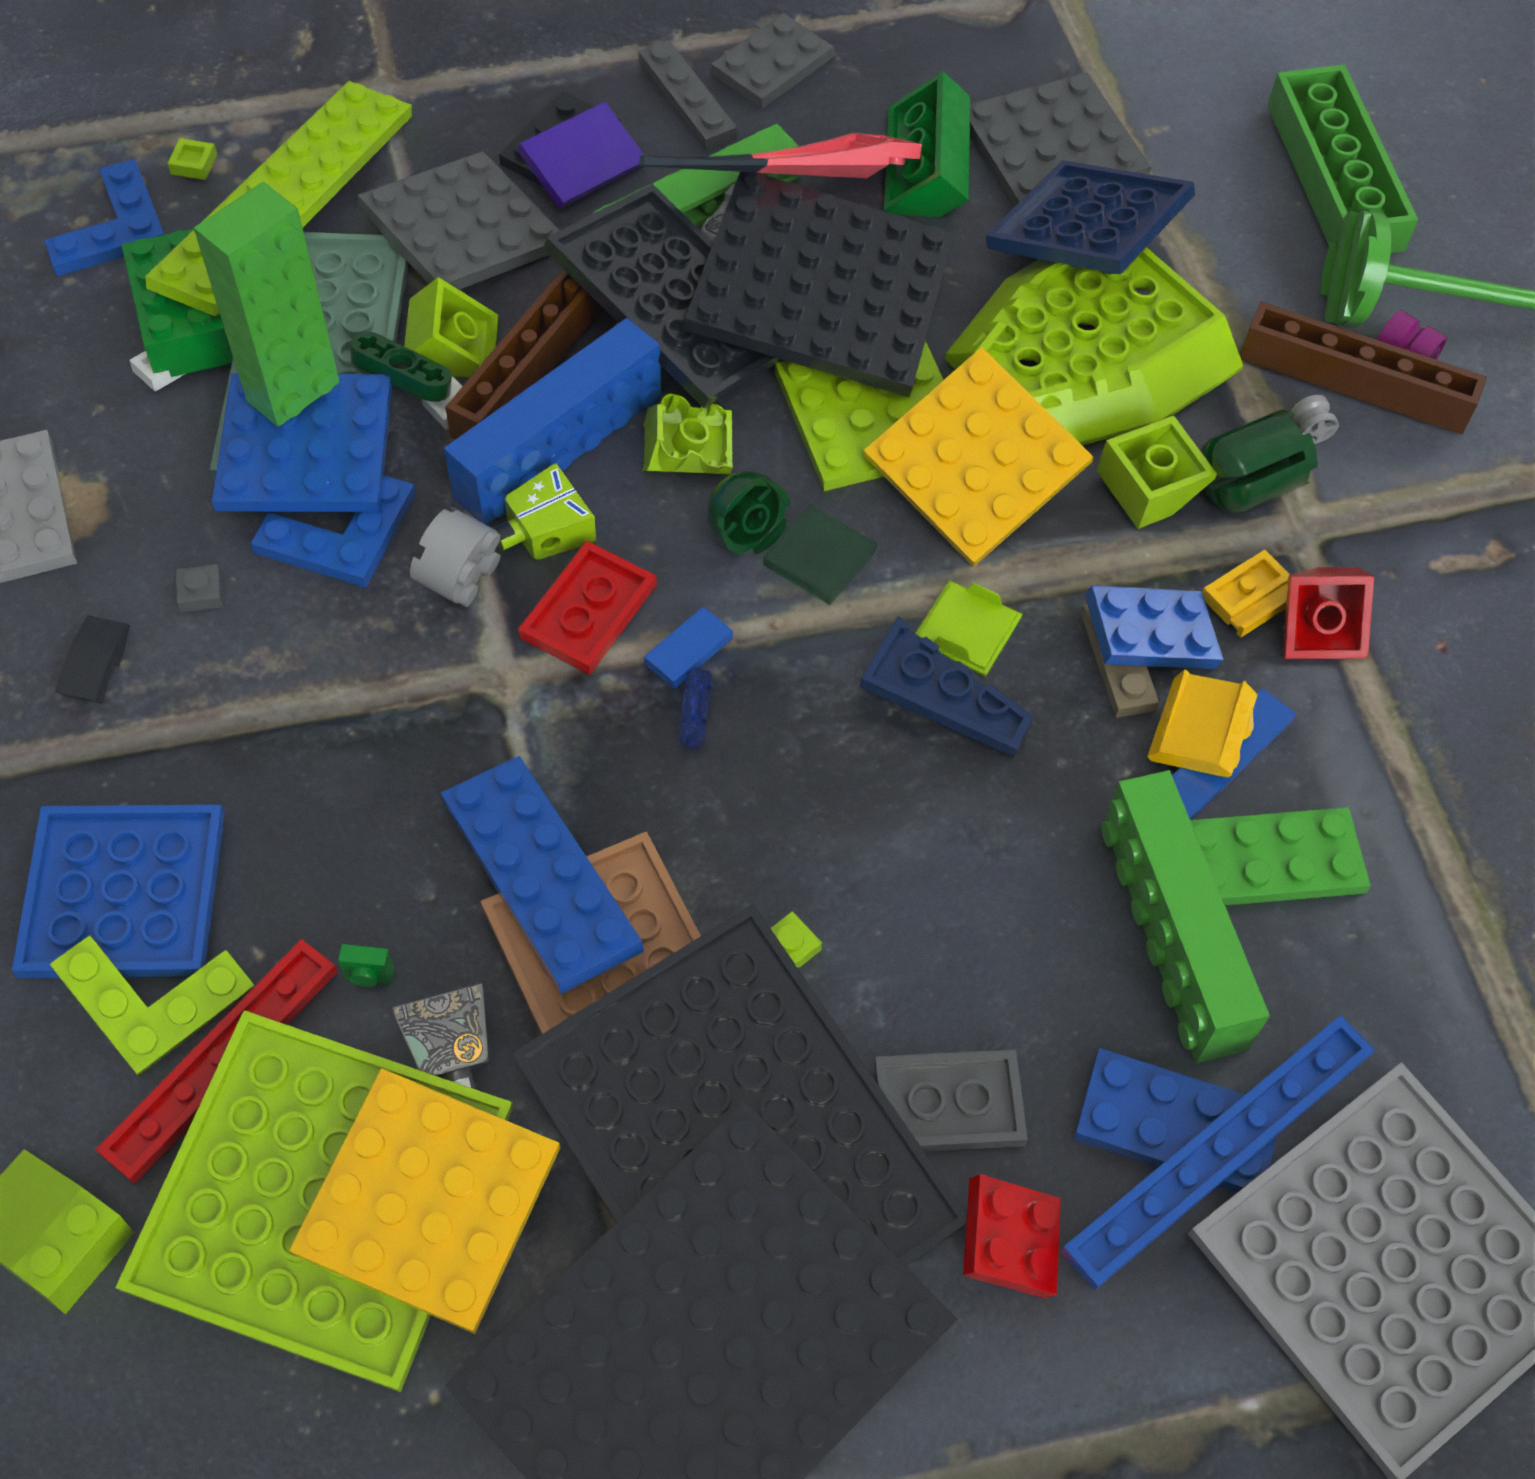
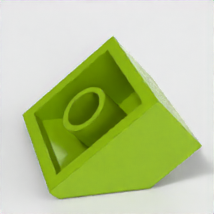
(450, 328)
(1154, 470)

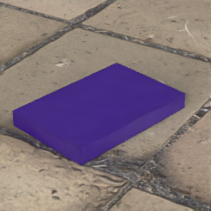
(581, 155)

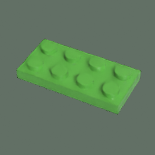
(1283, 855)

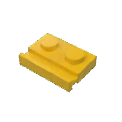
(1249, 593)

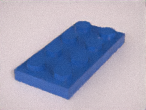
(1154, 1113)

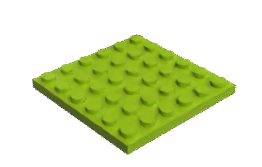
(244, 1189)

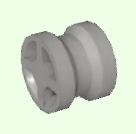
(1314, 418)

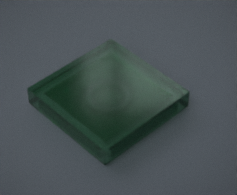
(820, 554)

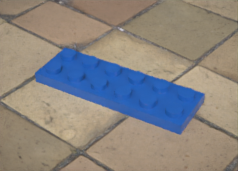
(542, 874)

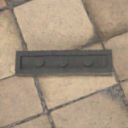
(687, 94)

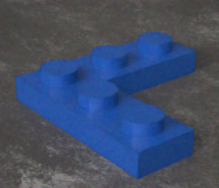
(103, 241)
(346, 556)

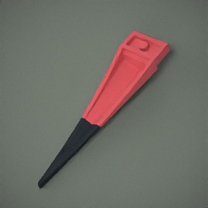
(844, 156)

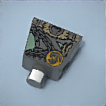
(447, 1033)

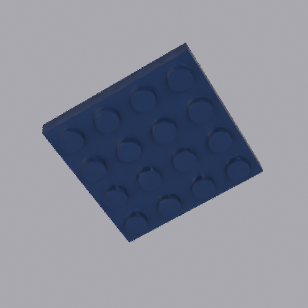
(1090, 216)

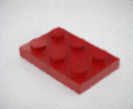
(587, 607)

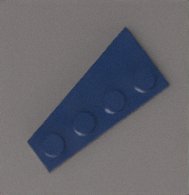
(932, 685)

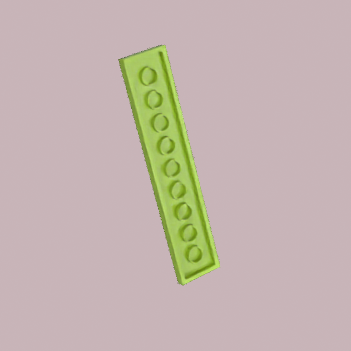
(302, 170)

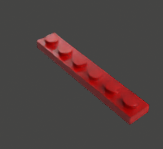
(174, 1102)

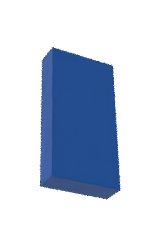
(688, 647)

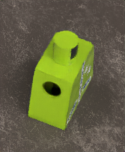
(546, 516)

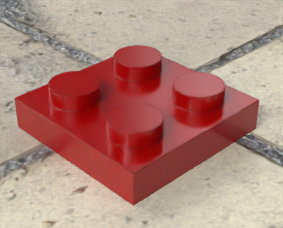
(1012, 1236)

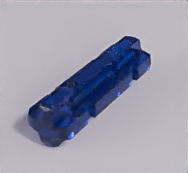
(695, 707)

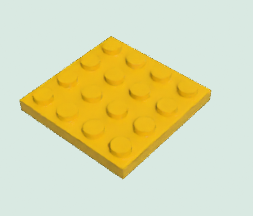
(978, 456)
(426, 1200)

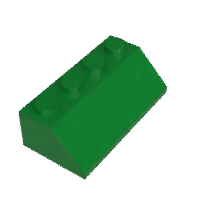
(940, 121)

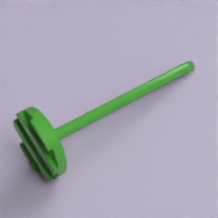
(1361, 266)

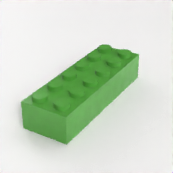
(1338, 151)
(268, 302)
(1183, 918)

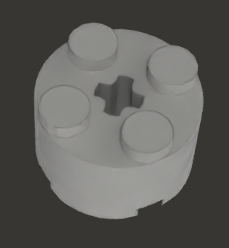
(456, 556)

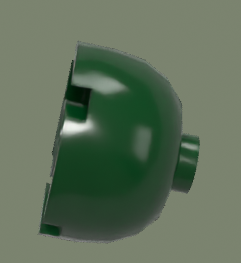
(747, 512)

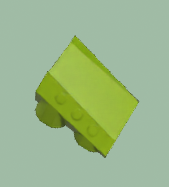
(687, 437)

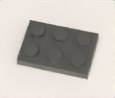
(772, 60)
(956, 1098)

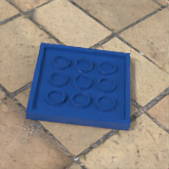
(312, 462)
(127, 879)

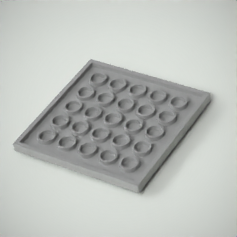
(1387, 1269)

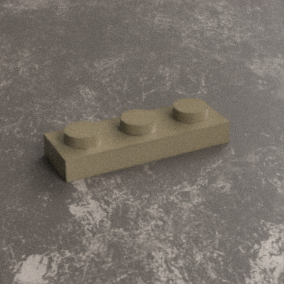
(1127, 685)

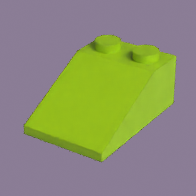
(55, 1231)

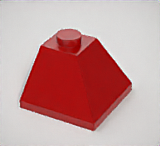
(1328, 613)

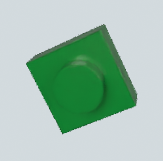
(366, 965)

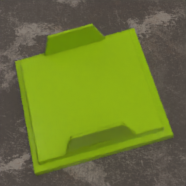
(969, 625)

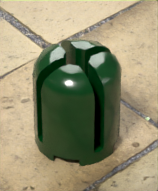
(1259, 461)

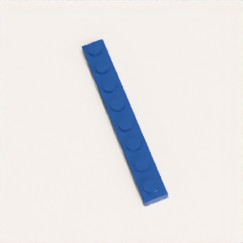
(1216, 1153)

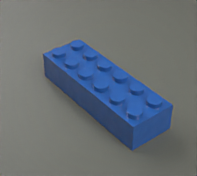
(555, 419)

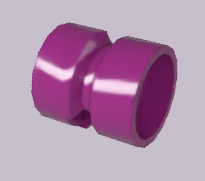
(1405, 332)

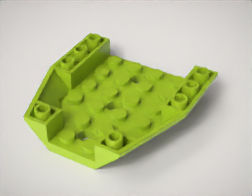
(1128, 372)

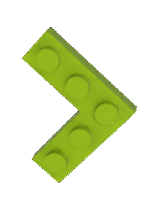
(142, 1032)

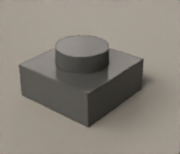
(199, 588)

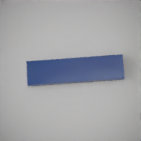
(1200, 788)

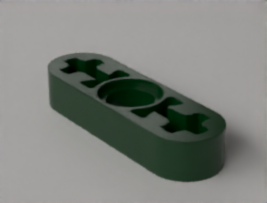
(422, 378)

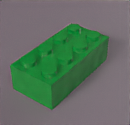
(172, 332)

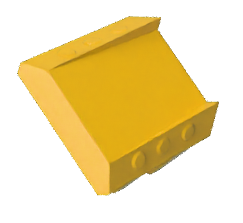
(1204, 724)

